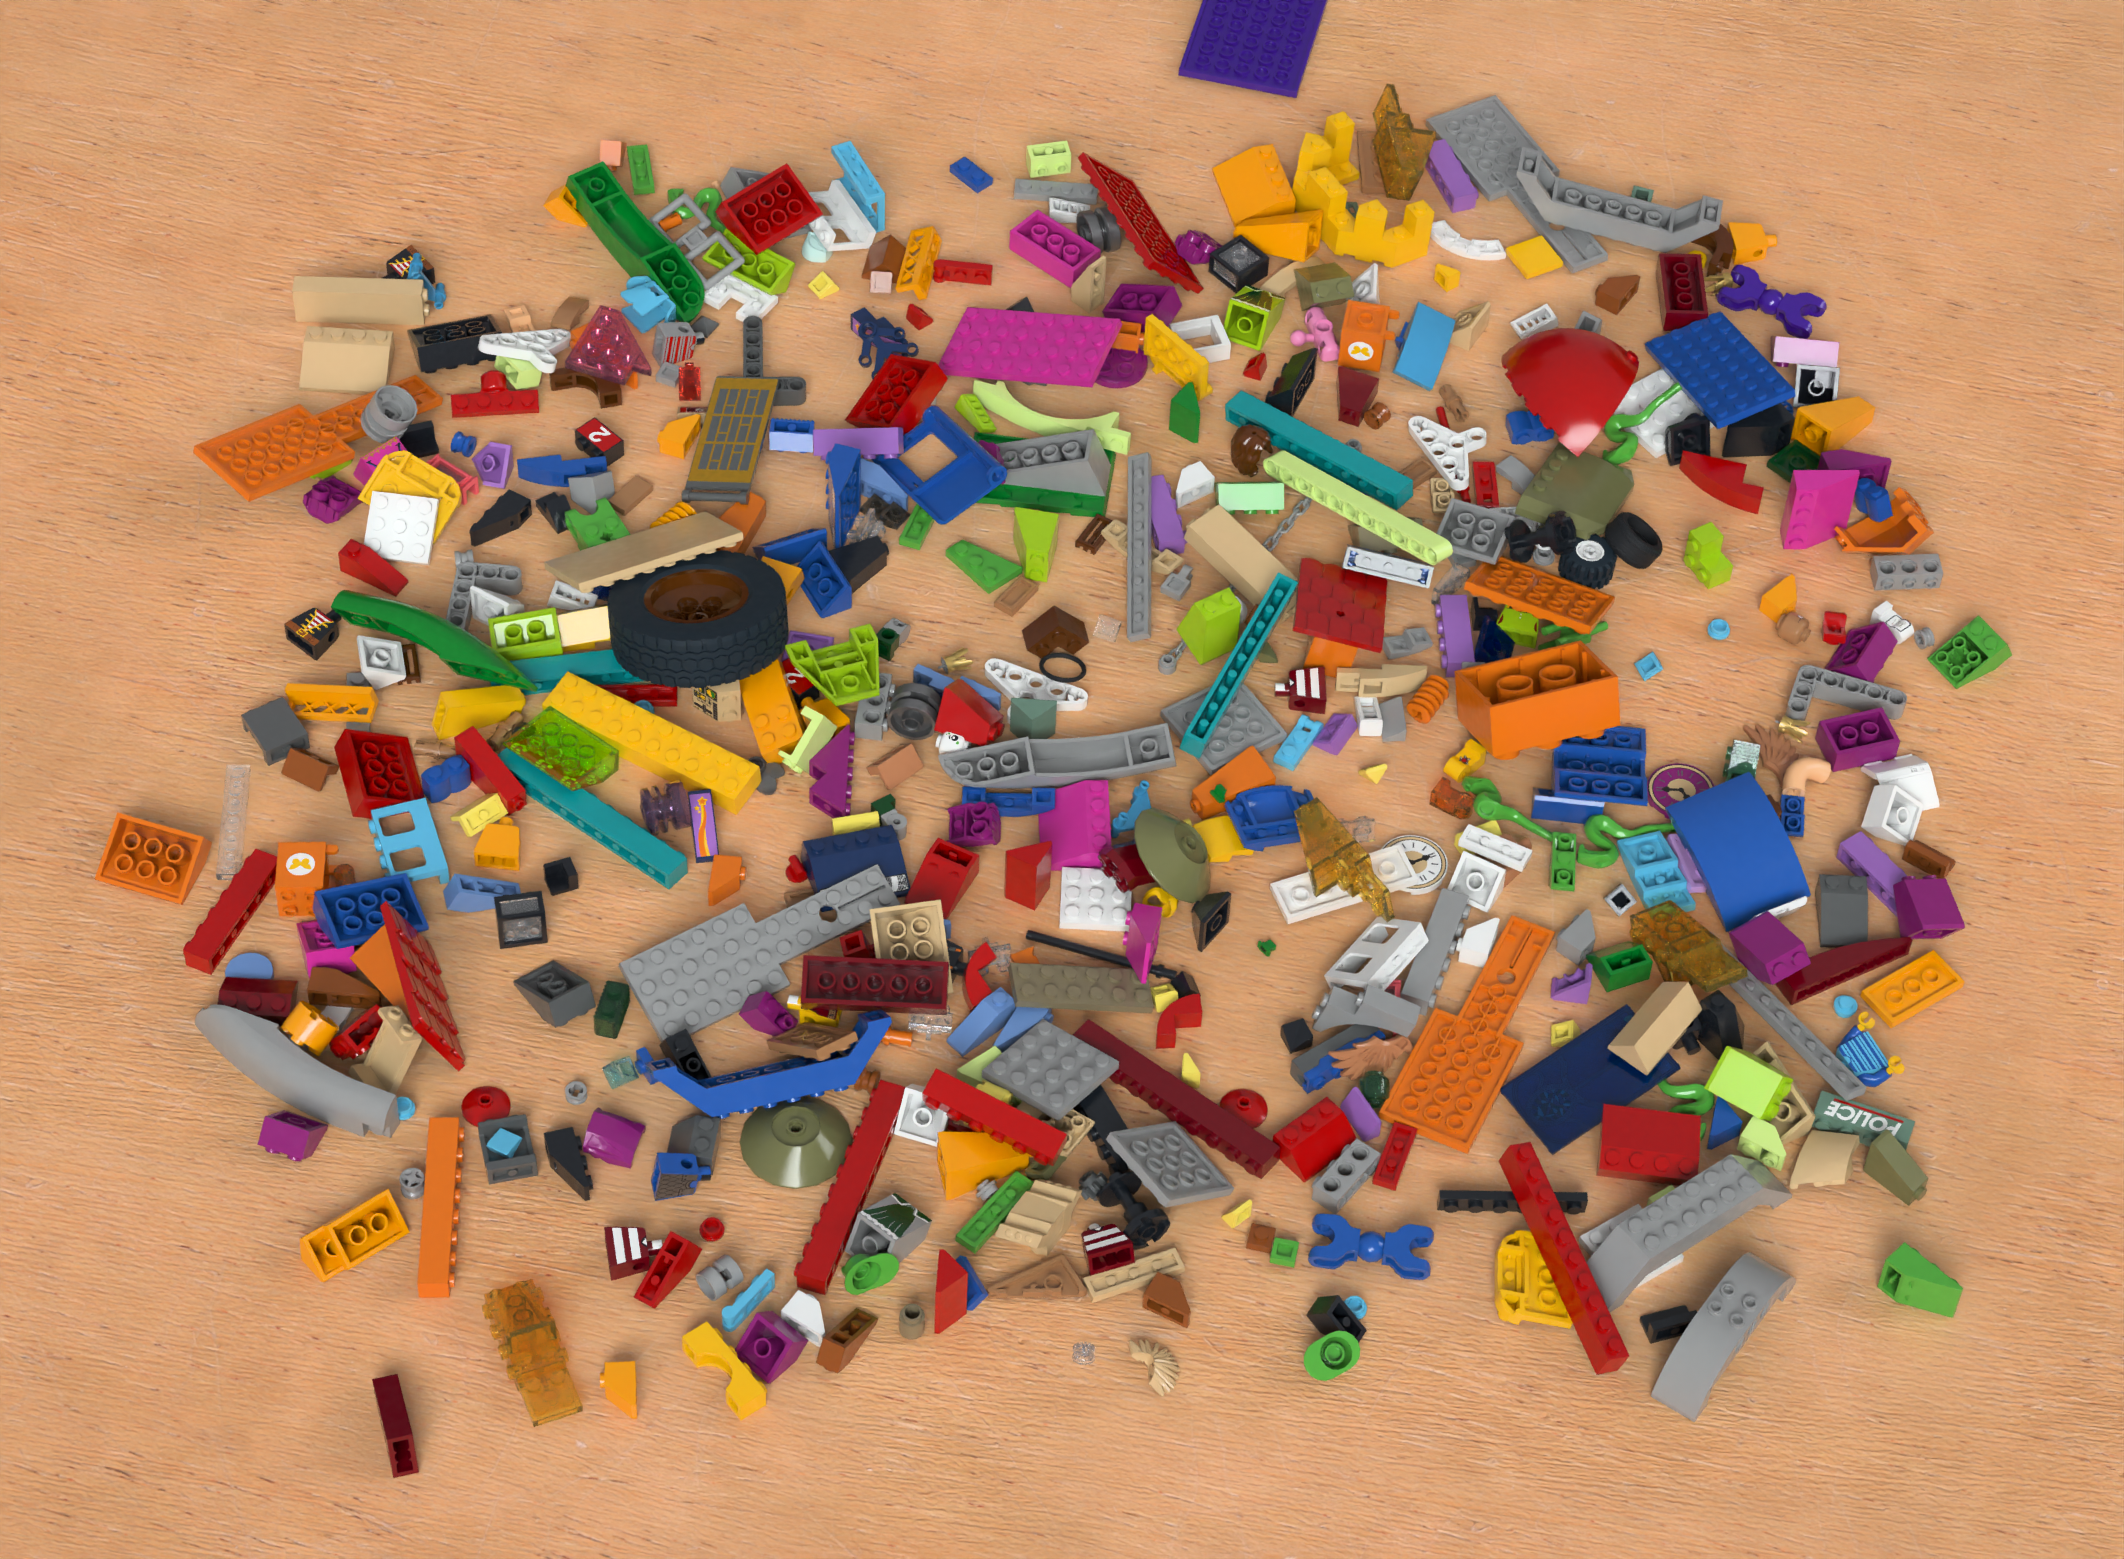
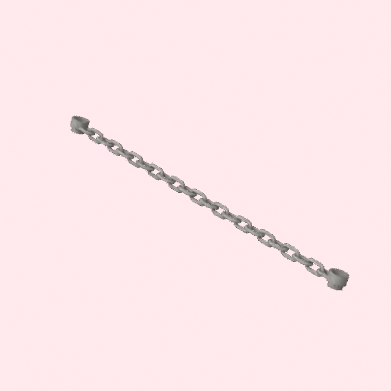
(1167, 662)

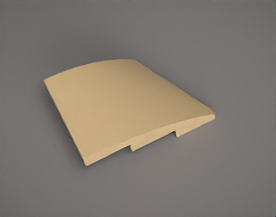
(1825, 1159)

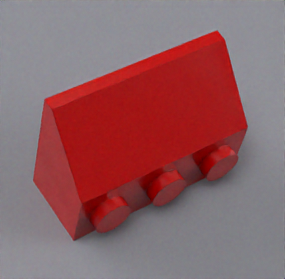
(1314, 1139)

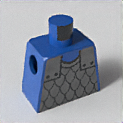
(677, 1175)

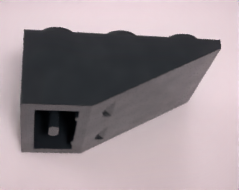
(1760, 433)

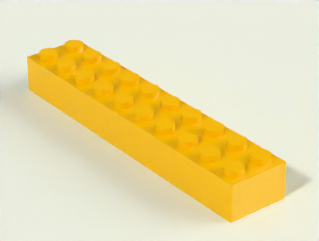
(657, 743)

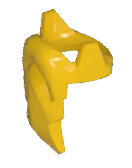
(1169, 902)

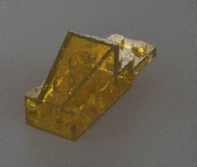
(1399, 146)
(1338, 859)
(1684, 948)
(532, 1351)

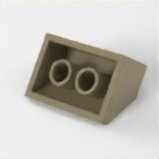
(1366, 539)

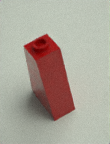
(489, 771)

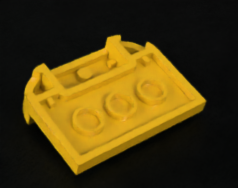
(1175, 357)
(411, 476)
(1525, 1284)

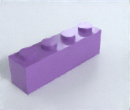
(1450, 177)
(870, 441)
(1165, 523)
(1455, 632)
(1867, 860)

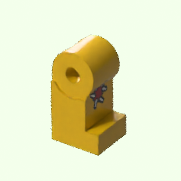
(1466, 761)

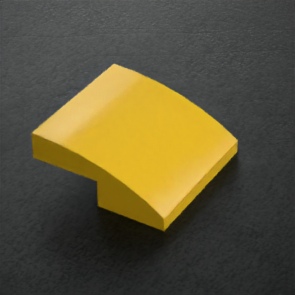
(1221, 839)

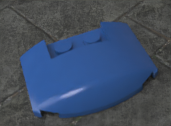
(1267, 815)

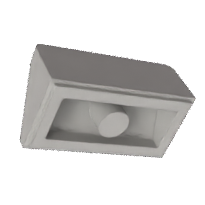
(1393, 720)

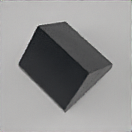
(1021, 305)
(1184, 985)

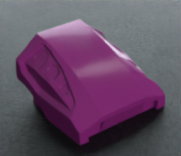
(1196, 247)
(331, 499)
(974, 824)
(612, 1138)

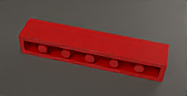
(231, 912)
(994, 1117)

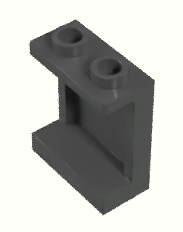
(275, 730)
(523, 1162)

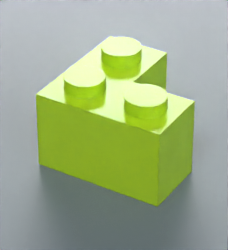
(1705, 556)

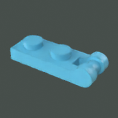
(1297, 743)
(747, 1301)

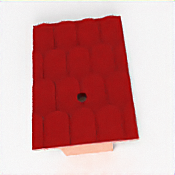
(1339, 614)
(409, 976)

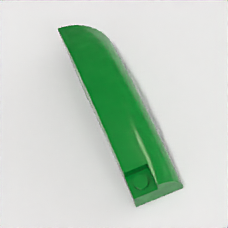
(635, 240)
(452, 644)

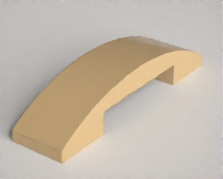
(1285, 278)
(1161, 562)

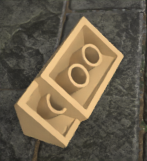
(1657, 1026)
(1795, 1114)

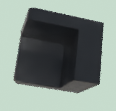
(1478, 614)
(560, 876)

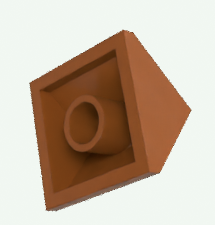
(884, 257)

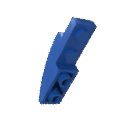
(555, 472)

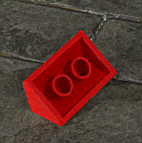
(1028, 874)
(950, 1292)

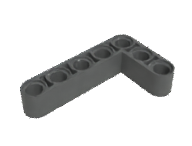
(790, 389)

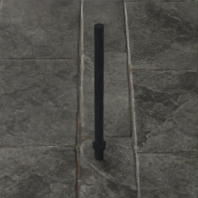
(1156, 970)

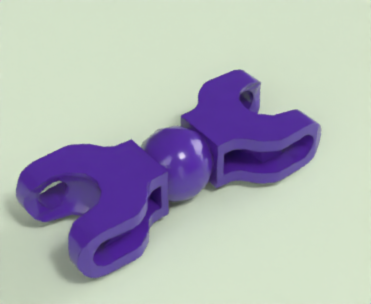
(1755, 295)

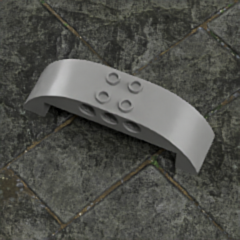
(1719, 1333)

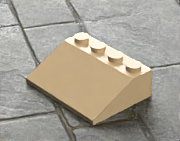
(346, 360)
(911, 933)

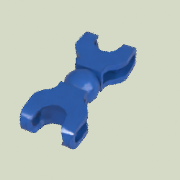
(1371, 1246)

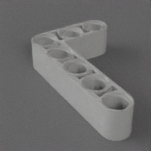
(492, 577)
(1841, 690)

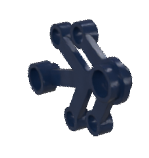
(883, 349)

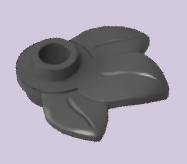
(769, 773)

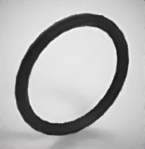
(1060, 679)

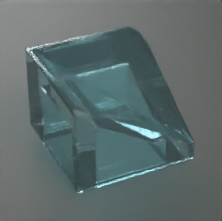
(620, 1072)

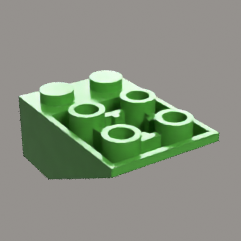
(1970, 653)
(1918, 1283)

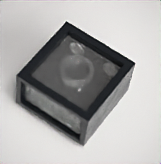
(1238, 264)
(520, 919)

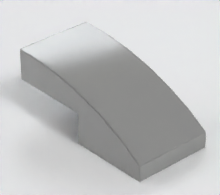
(1516, 473)
(1407, 644)

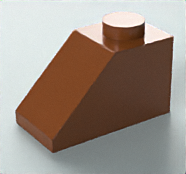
(1616, 292)
(1167, 1299)

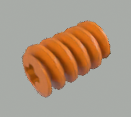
(1428, 699)

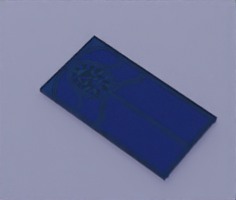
(1568, 1088)

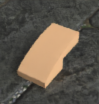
(518, 319)

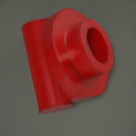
(795, 871)

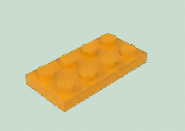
(1912, 989)

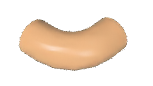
(1801, 771)

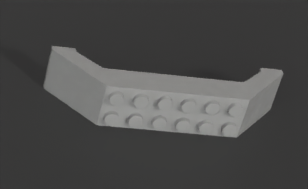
(1613, 213)
(1680, 1222)

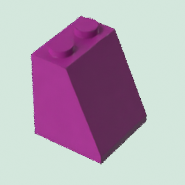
(1926, 908)
(1768, 948)

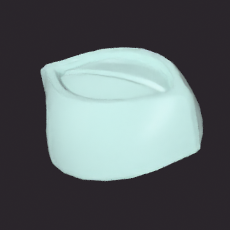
(814, 250)

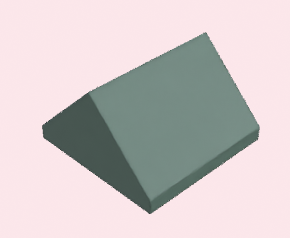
(1033, 718)

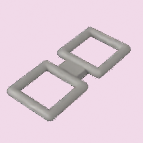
(697, 241)

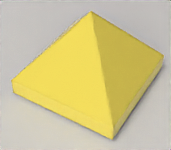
(1373, 773)

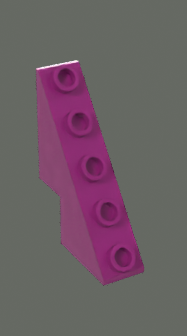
(833, 772)

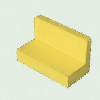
(480, 813)

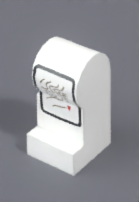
(1900, 628)

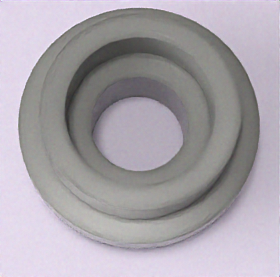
(1543, 557)
(986, 1189)

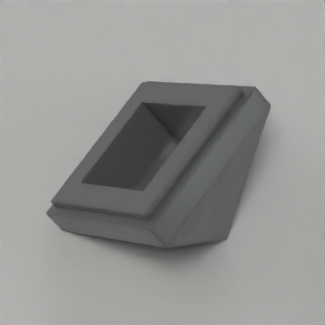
(704, 325)

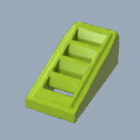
(974, 412)

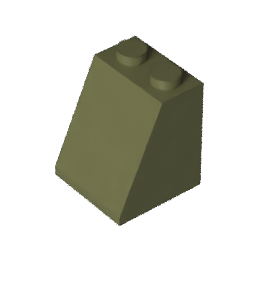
(1323, 286)

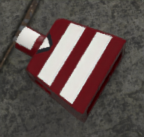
(1304, 690)
(1106, 1248)
(629, 1250)

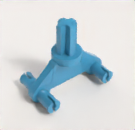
(415, 272)
(1139, 802)

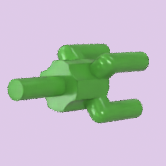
(1568, 635)

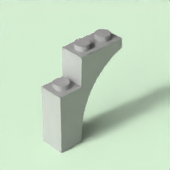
(1368, 1008)

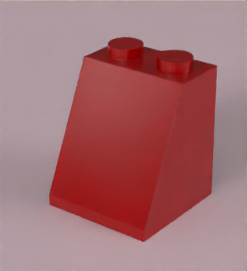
(968, 715)

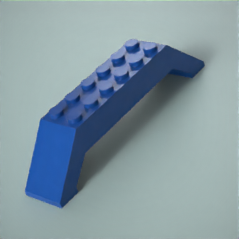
(779, 1080)

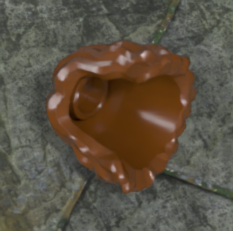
(1247, 448)

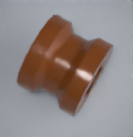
(1377, 415)
(867, 1080)

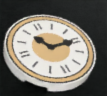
(1426, 859)

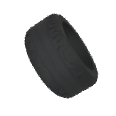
(1633, 540)

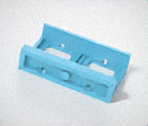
(859, 178)
(422, 836)

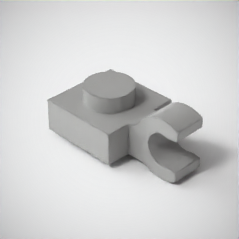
(1177, 585)

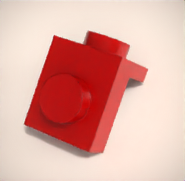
(1833, 627)

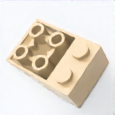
(1072, 1124)

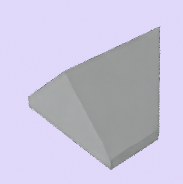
(591, 487)

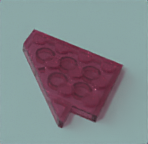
(608, 349)

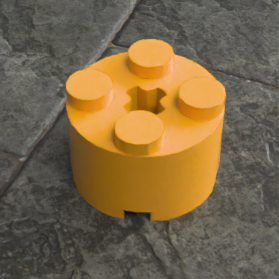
(310, 1027)

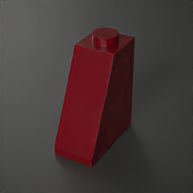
(1354, 394)

